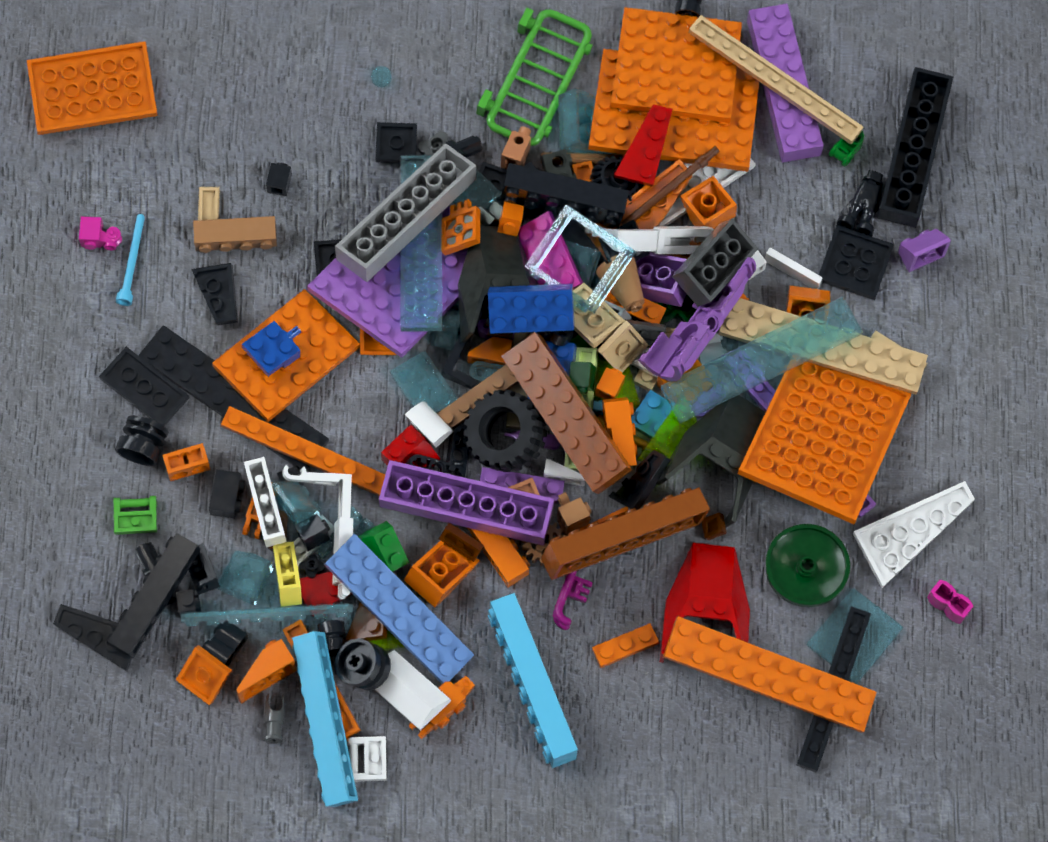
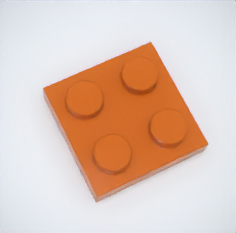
(203, 675)

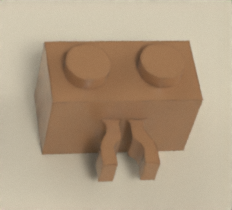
(572, 514)

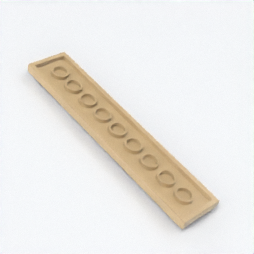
(857, 357)

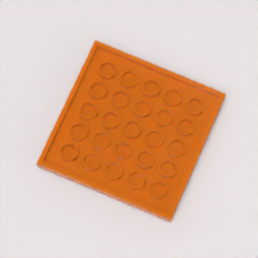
(672, 68)

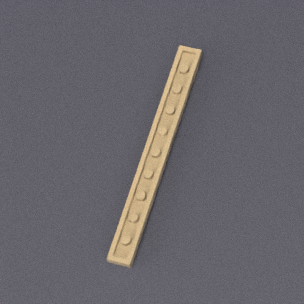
(775, 79)

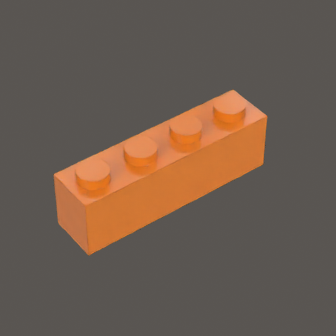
(503, 556)

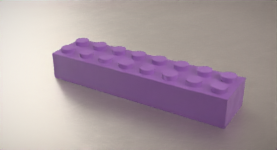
(776, 42)
(466, 502)

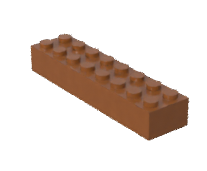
(566, 413)
(624, 533)

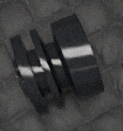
(141, 440)

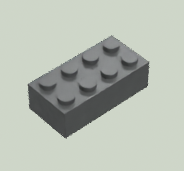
(714, 262)

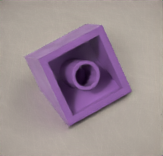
(923, 249)

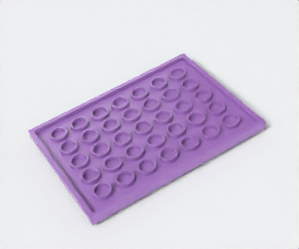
(376, 303)

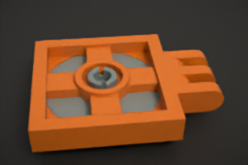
(461, 227)

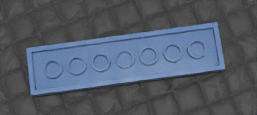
(398, 609)

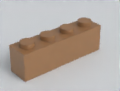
(235, 234)

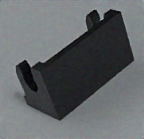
(203, 572)

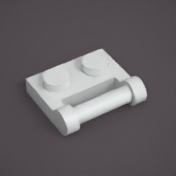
(373, 758)

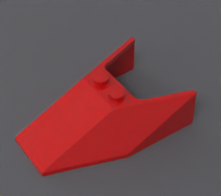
(710, 589)

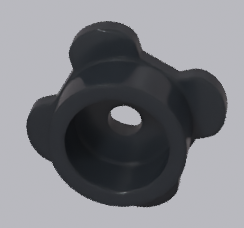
(312, 572)

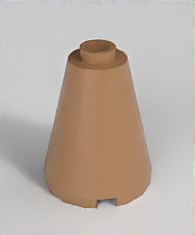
(627, 287)

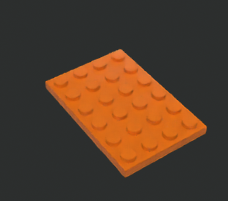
(91, 88)
(322, 346)

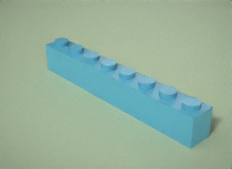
(324, 719)

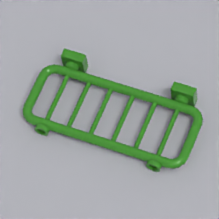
(528, 22)

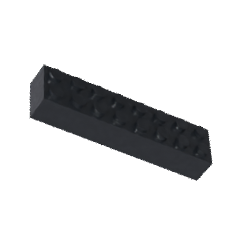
(915, 147)

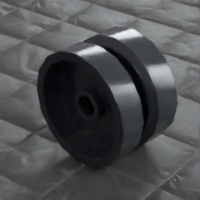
(362, 664)

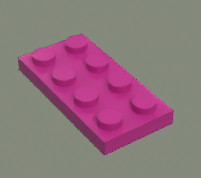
(558, 260)

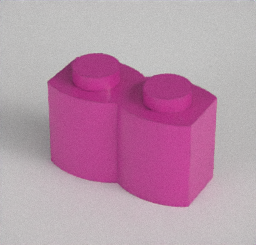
(954, 604)

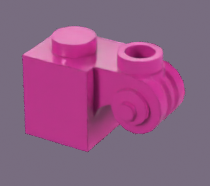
(92, 234)

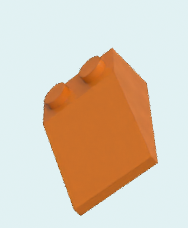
(439, 573)
(269, 668)

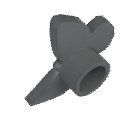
(431, 146)

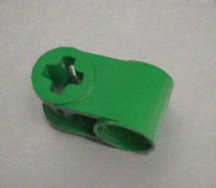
(844, 151)

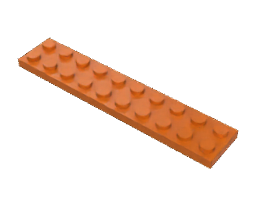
(769, 674)

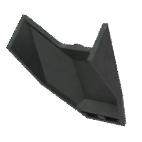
(491, 263)
(724, 439)

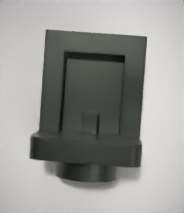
(491, 215)

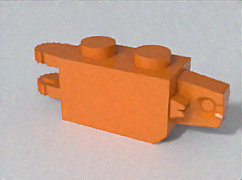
(457, 693)

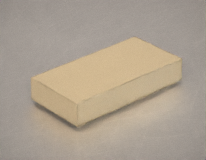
(208, 203)

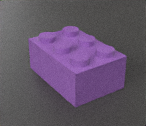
(657, 281)

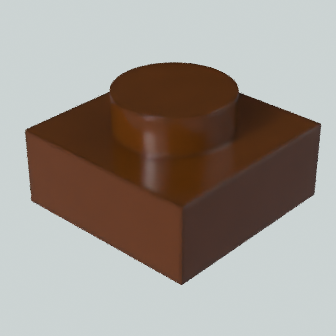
(714, 526)

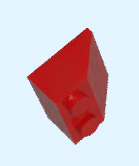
(406, 445)

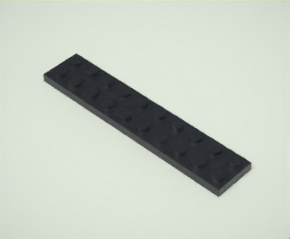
(194, 373)

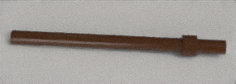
(700, 162)

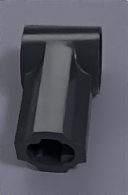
(467, 147)

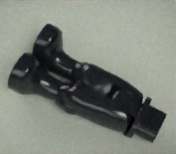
(864, 201)

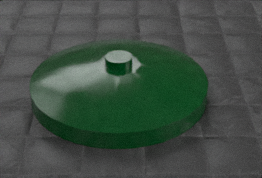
(807, 565)

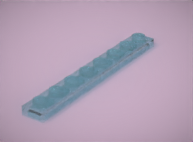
(258, 614)

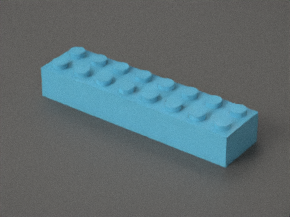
(532, 680)

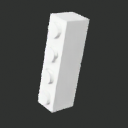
(265, 502)

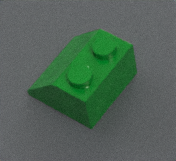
(385, 545)

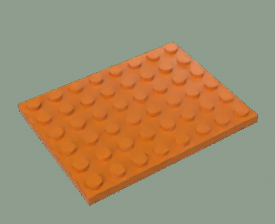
(686, 137)
(824, 438)

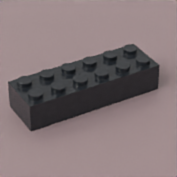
(553, 191)

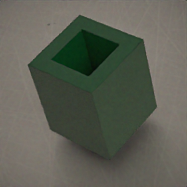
(583, 376)

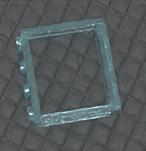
(609, 278)

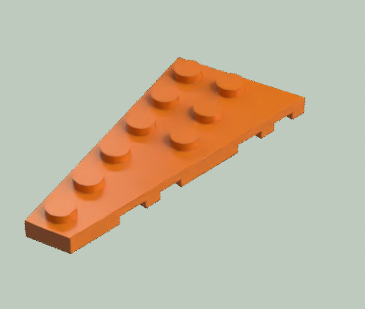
(658, 212)

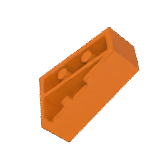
(619, 426)

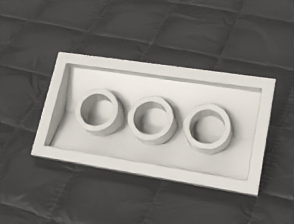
(411, 692)

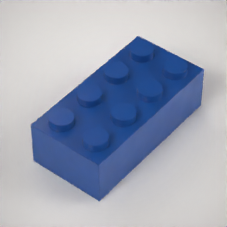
(531, 308)

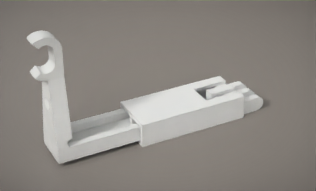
(661, 238)
(344, 525)

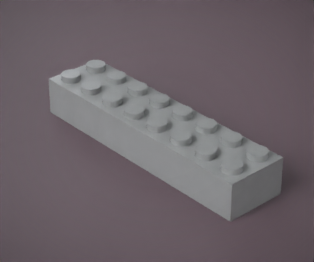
(405, 212)

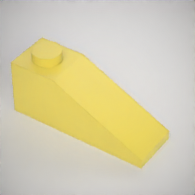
(287, 574)

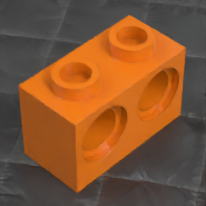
(186, 462)

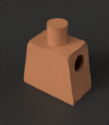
(517, 148)

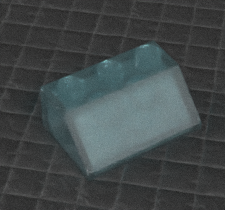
(575, 120)

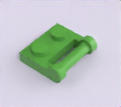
(135, 521)

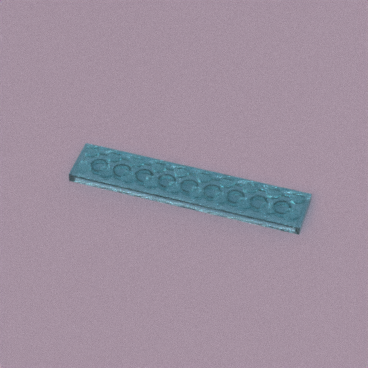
(421, 269)
(761, 359)

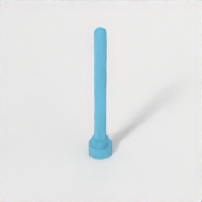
(125, 295)

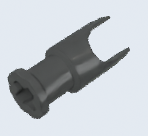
(273, 722)

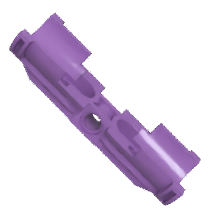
(675, 355)

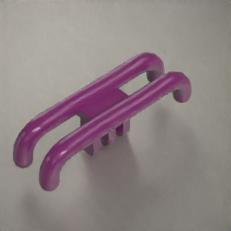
(571, 588)

